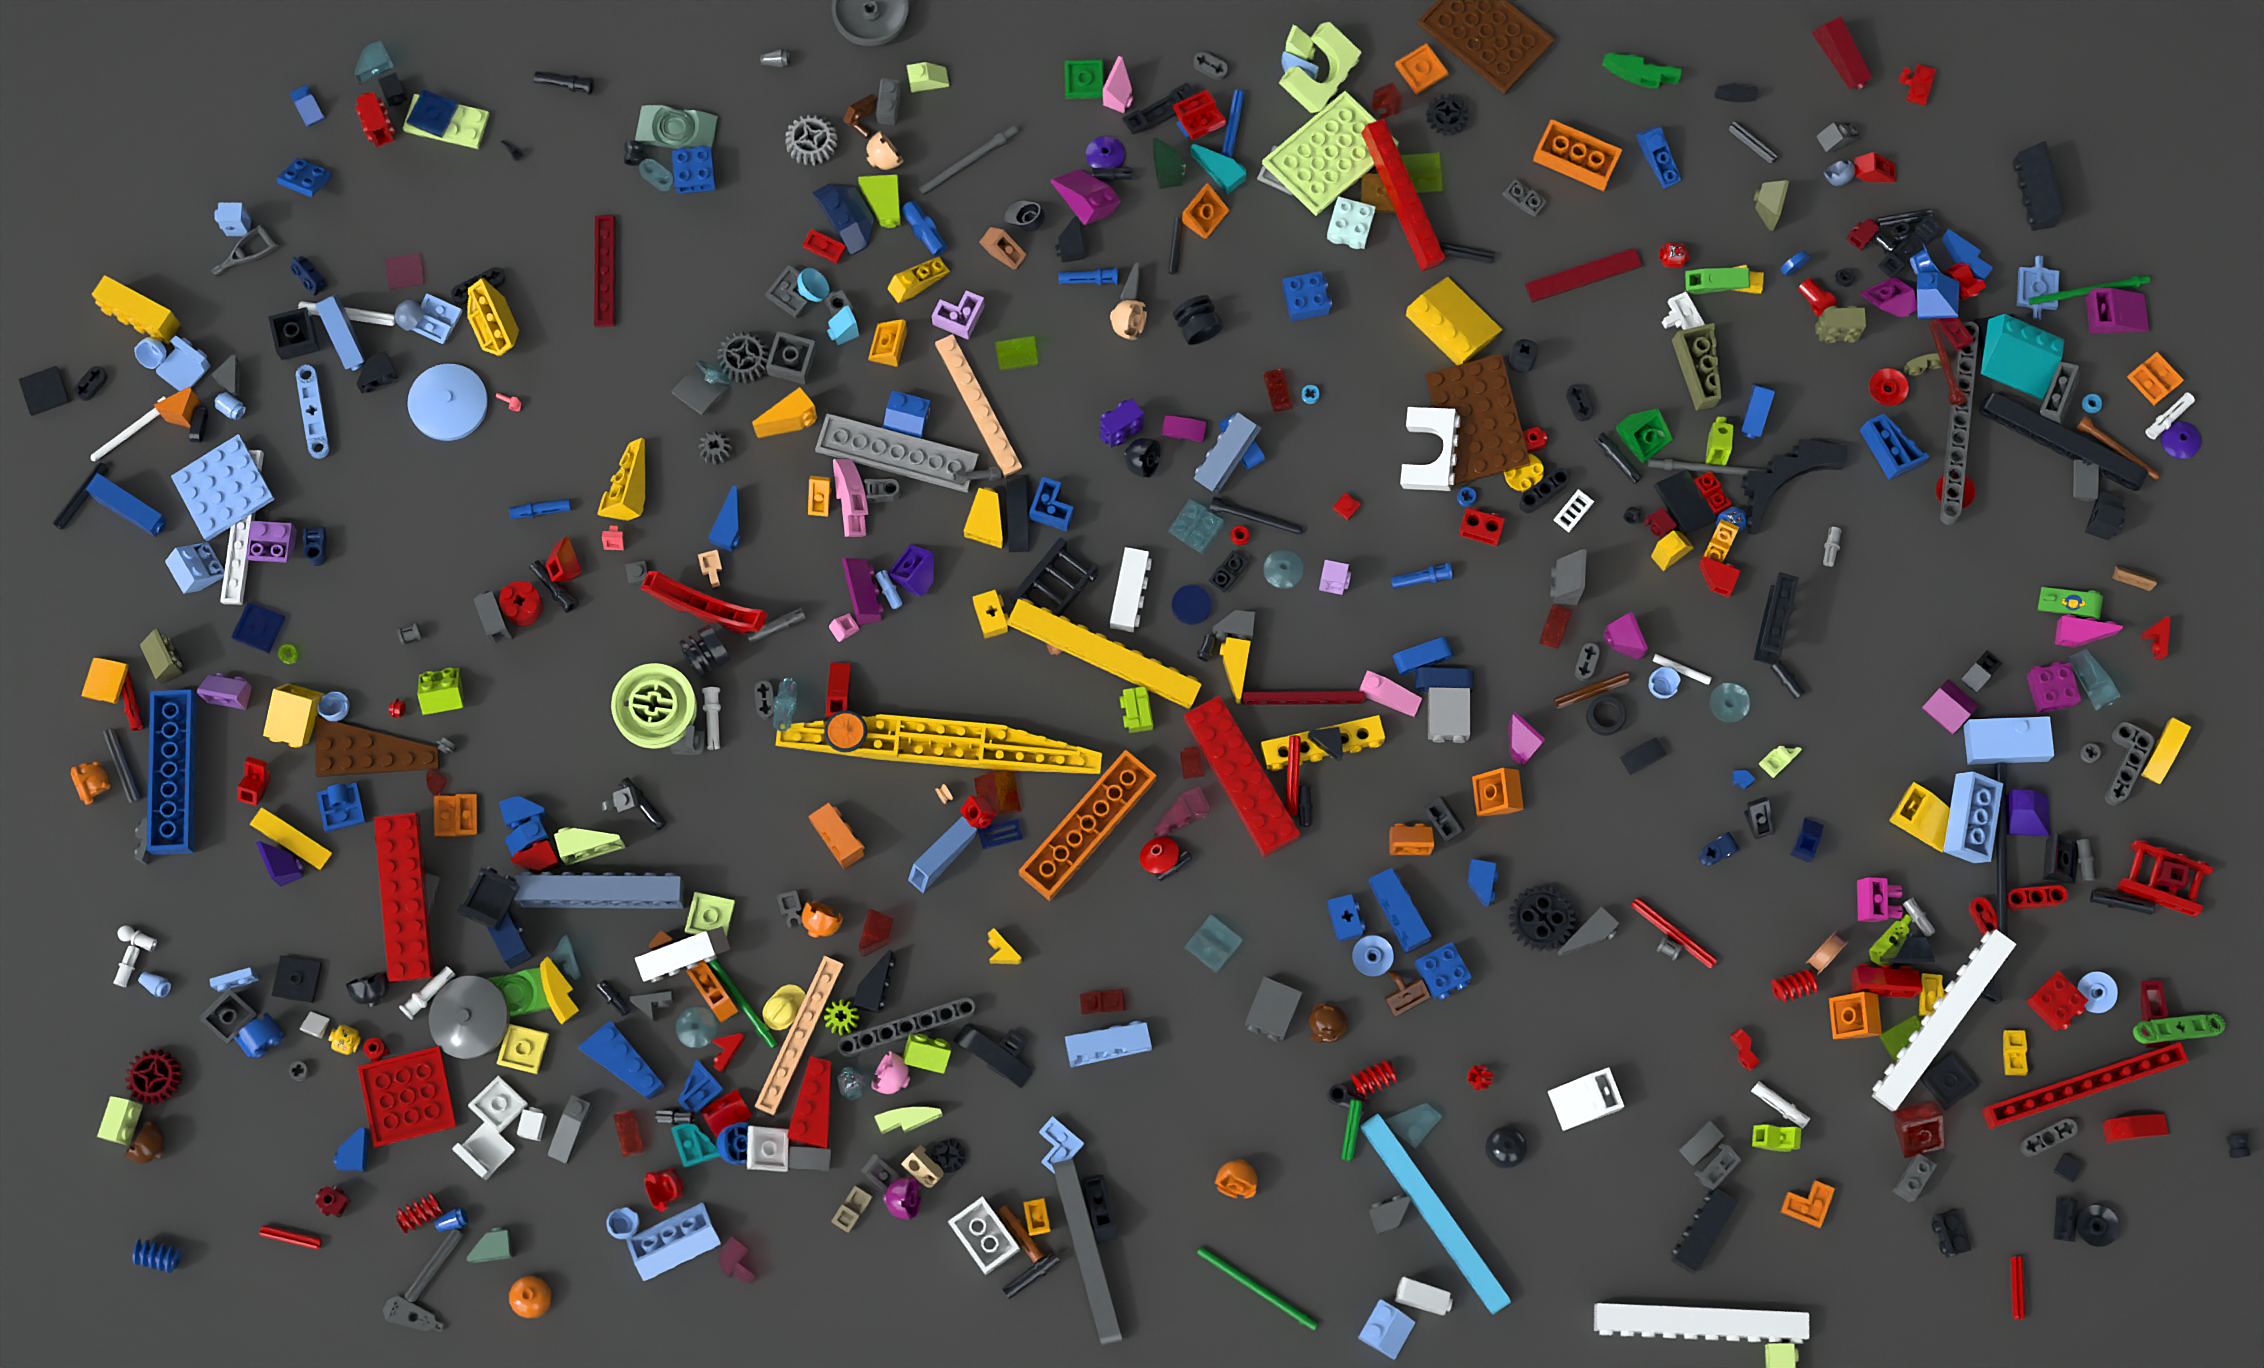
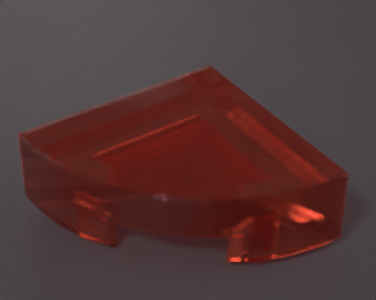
(435, 782)

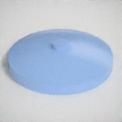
(447, 402)

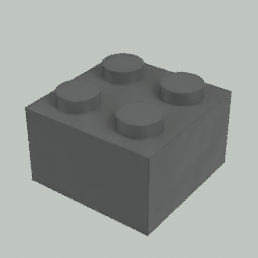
(791, 357)

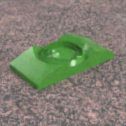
(523, 991)

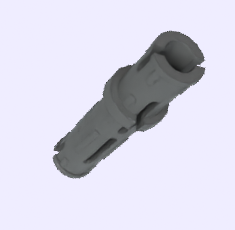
(773, 626)

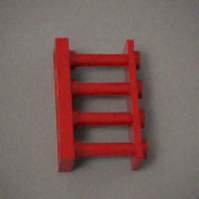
(2150, 891)

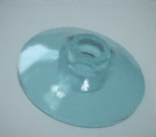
(713, 374)
(1283, 578)
(1729, 693)
(696, 1037)

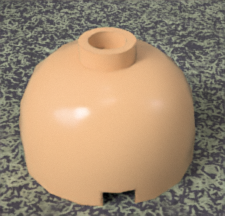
(882, 152)
(1128, 318)

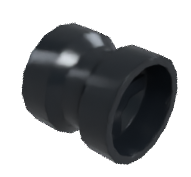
(633, 153)
(2238, 1146)

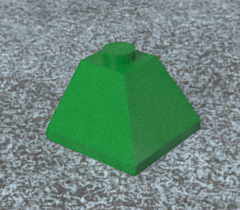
(1644, 433)

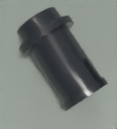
(1884, 242)
(1204, 653)

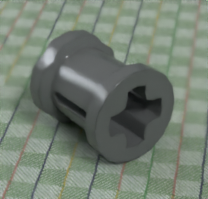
(409, 633)
(1669, 948)

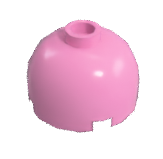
(891, 1074)

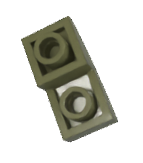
(1918, 365)

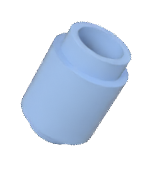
(229, 405)

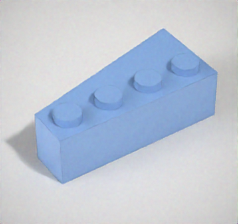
(1107, 1043)

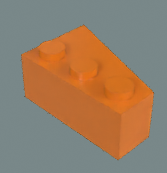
(837, 835)

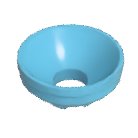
(815, 283)

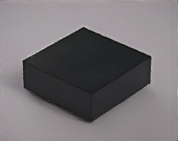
(2068, 1168)

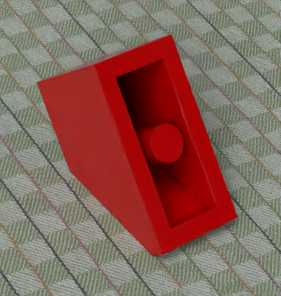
(1874, 168)

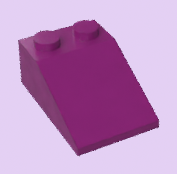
(1086, 195)

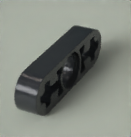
(487, 274)

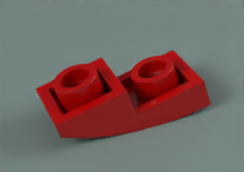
(1712, 492)

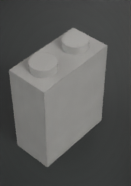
(1449, 714)

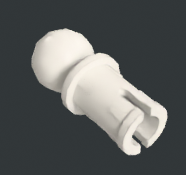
(127, 933)

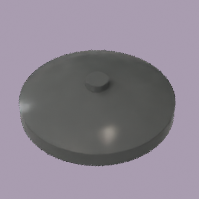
(870, 20)
(469, 1017)

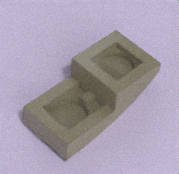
(852, 1208)

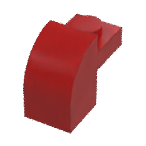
(1968, 285)
(254, 783)

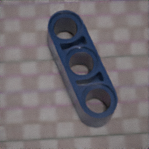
(1443, 678)

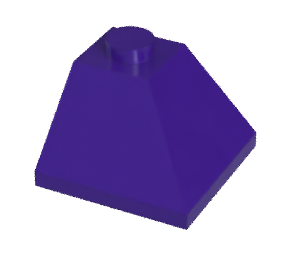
(914, 570)
(2027, 813)
(280, 864)

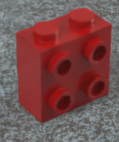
(374, 119)
(2057, 1001)

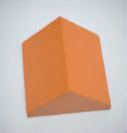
(1204, 212)
(179, 407)

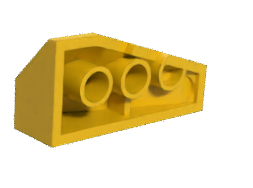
(628, 488)

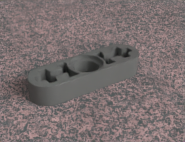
(2038, 1149)

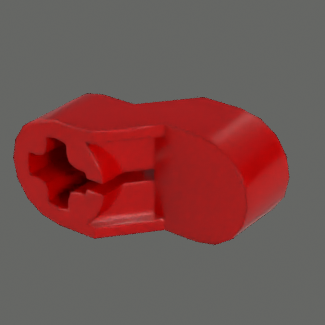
(1745, 1055)

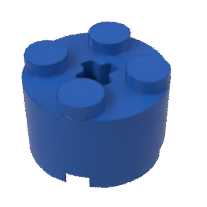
(258, 1036)

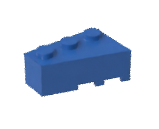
(1891, 447)

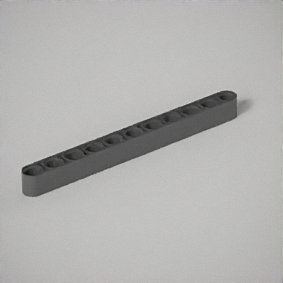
(1959, 431)

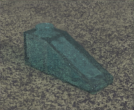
(2094, 679)

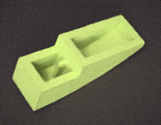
(908, 1118)

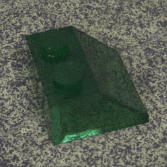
(1168, 165)

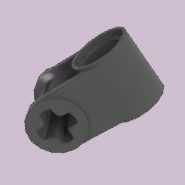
(877, 490)

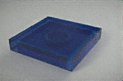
(432, 113)
(258, 627)

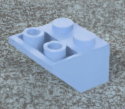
(195, 567)

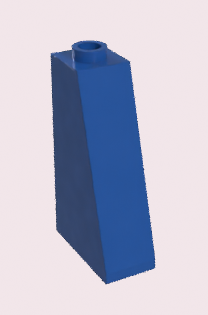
(126, 505)

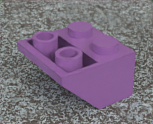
(271, 541)

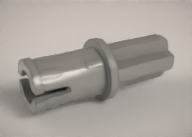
(1832, 546)
(1919, 917)

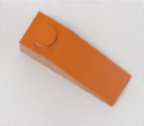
(712, 991)

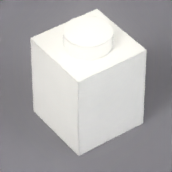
(531, 1124)

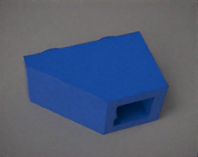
(519, 811)
(1481, 878)

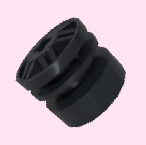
(1198, 320)
(704, 651)

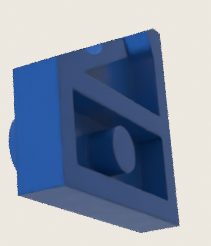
(699, 1089)

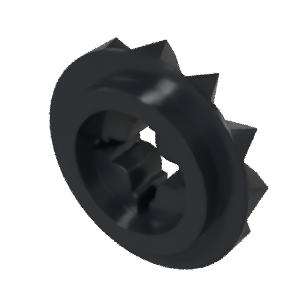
(954, 1163)

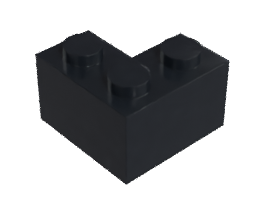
(2106, 516)

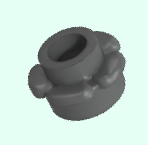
(446, 746)

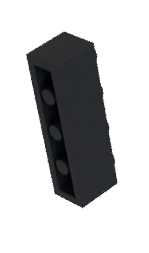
(1704, 1230)

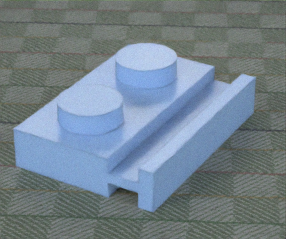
(234, 979)

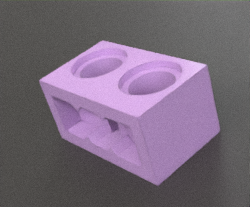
(1334, 577)

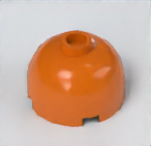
(820, 919)
(1237, 1178)
(530, 1297)

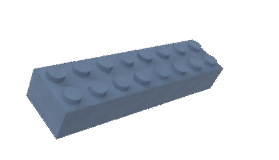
(600, 891)

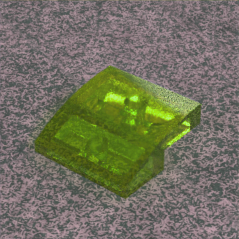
(1424, 171)

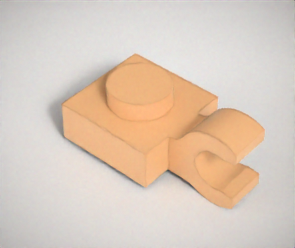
(710, 565)

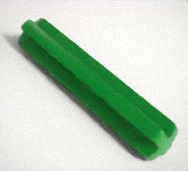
(1351, 1130)

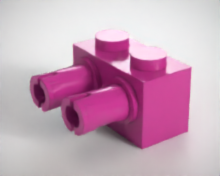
(1873, 900)

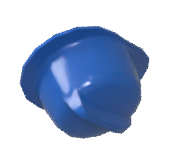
(1923, 263)

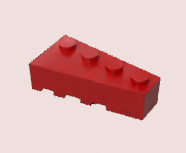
(812, 1112)

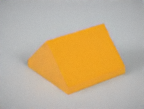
(888, 342)

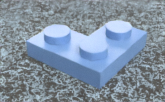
(1064, 1142)

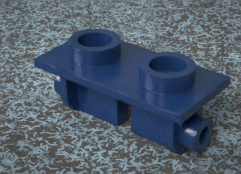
(311, 281)

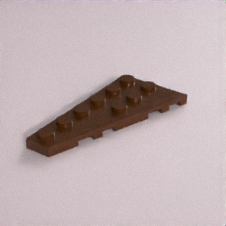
(358, 751)

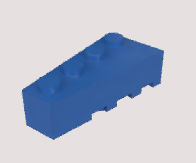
(1399, 910)

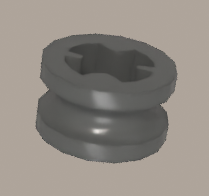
(2095, 750)
(302, 1076)

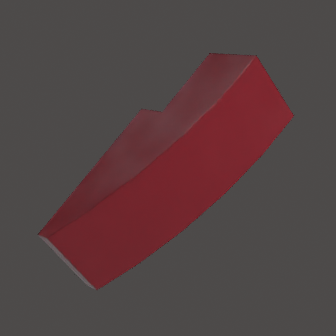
(2153, 1006)

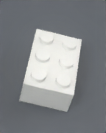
(984, 1236)

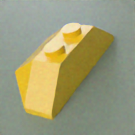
(491, 318)

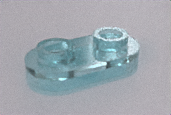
(657, 175)

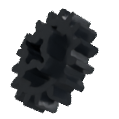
(1438, 117)

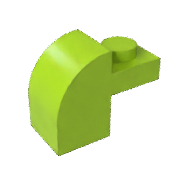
(1776, 1138)

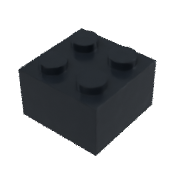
(294, 333)

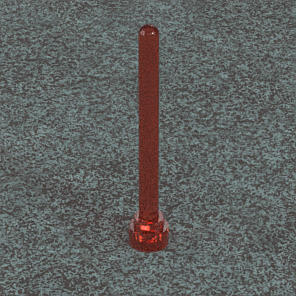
(1955, 395)

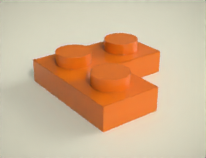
(1811, 1209)

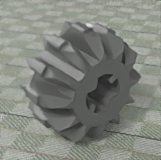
(713, 441)

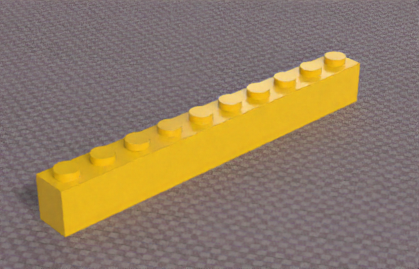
(1104, 653)

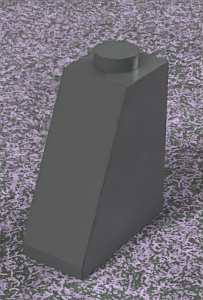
(492, 618)

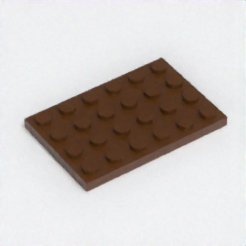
(1487, 37)
(1489, 422)

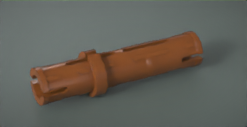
(1016, 1228)

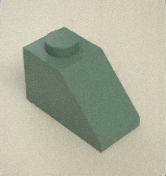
(492, 1246)

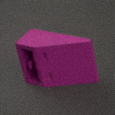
(2116, 311)

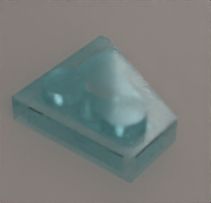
(1414, 1123)

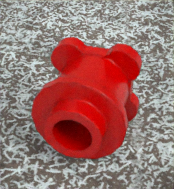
(378, 1053)

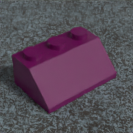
(862, 590)

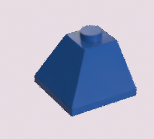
(1937, 296)

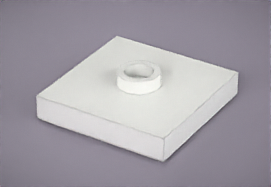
(498, 1105)
(767, 1148)

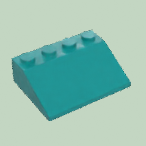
(2021, 355)

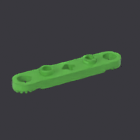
(2166, 1029)

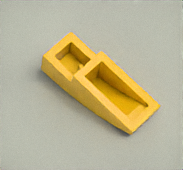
(2165, 750)
(557, 991)

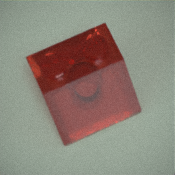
(1919, 1129)

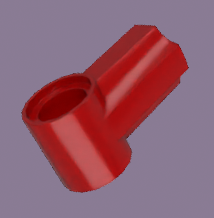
(1816, 296)

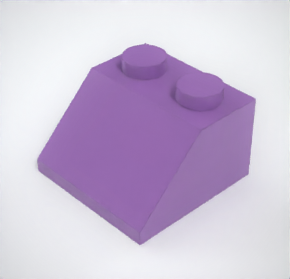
(225, 691)

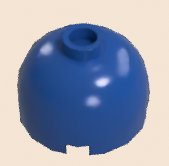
(733, 1143)

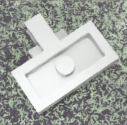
(1682, 313)

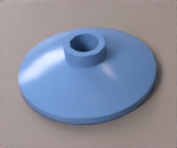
(1372, 945)

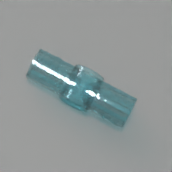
(785, 705)

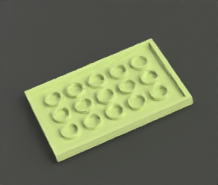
(1324, 154)

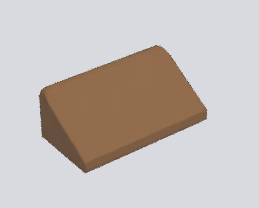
(2134, 578)

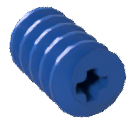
(156, 1257)

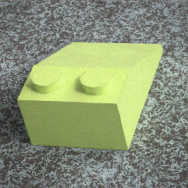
(580, 844)

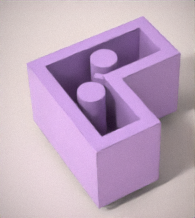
(959, 319)

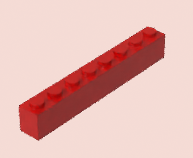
(1402, 195)

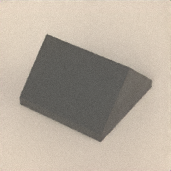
(228, 1015)

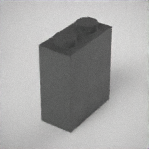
(1272, 1009)

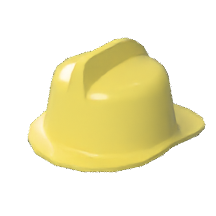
(783, 1007)

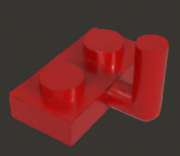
(1919, 84)

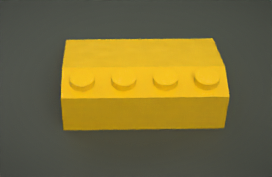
(1453, 321)

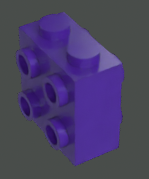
(1121, 423)

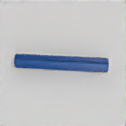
(1233, 123)

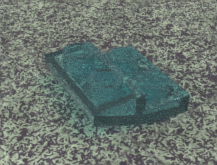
(1196, 526)

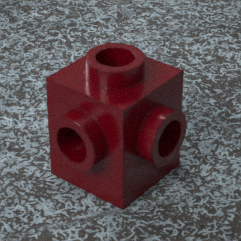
(336, 1206)

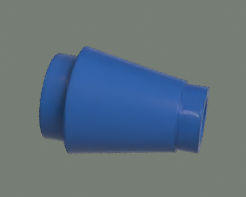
(452, 1220)

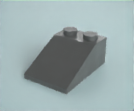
(1569, 578)

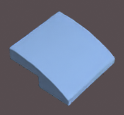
(438, 319)

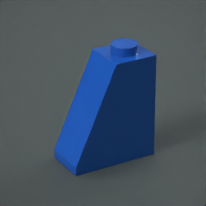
(1757, 411)

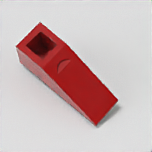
(838, 688)

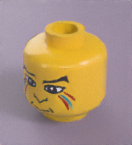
(345, 1039)

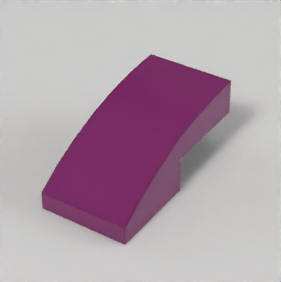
(1184, 428)

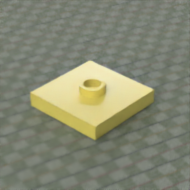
(523, 1049)

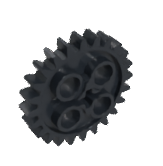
(1527, 930)

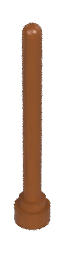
(2087, 426)

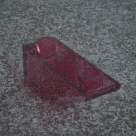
(1185, 808)

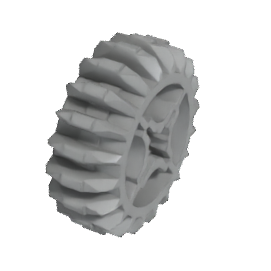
(799, 147)

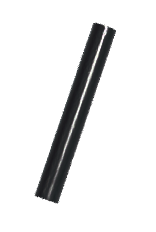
(1175, 245)

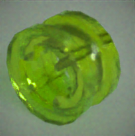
(292, 659)

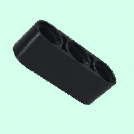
(1548, 482)

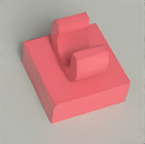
(613, 539)

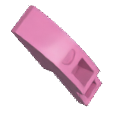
(853, 498)

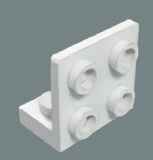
(484, 1151)

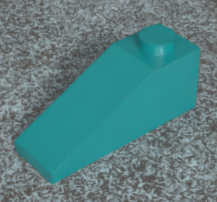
(1221, 168)

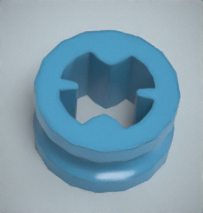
(1310, 388)

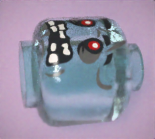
(851, 1083)

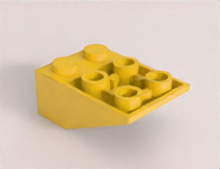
(1922, 816)

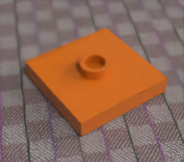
(1421, 68)

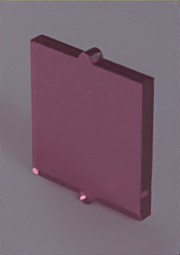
(404, 271)

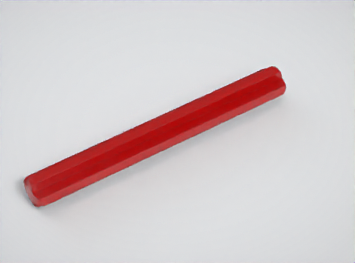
(1673, 932)

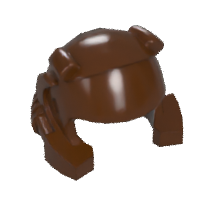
(1327, 1023)

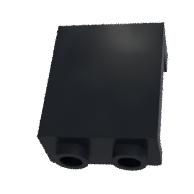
(489, 898)

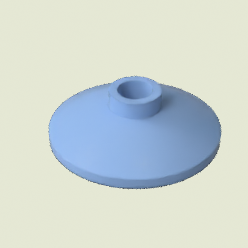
(2091, 984)

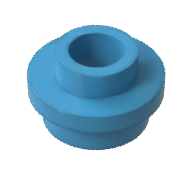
(2092, 398)

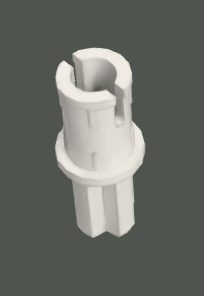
(126, 966)

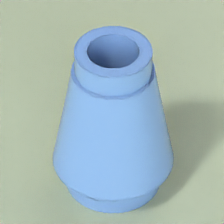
(155, 984)

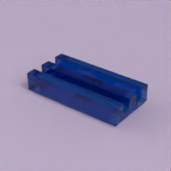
(1002, 841)

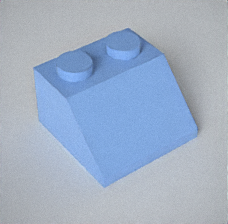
(1386, 1329)

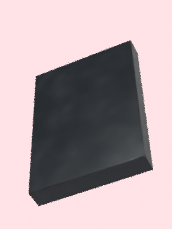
(1685, 502)

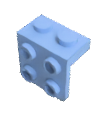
(183, 365)

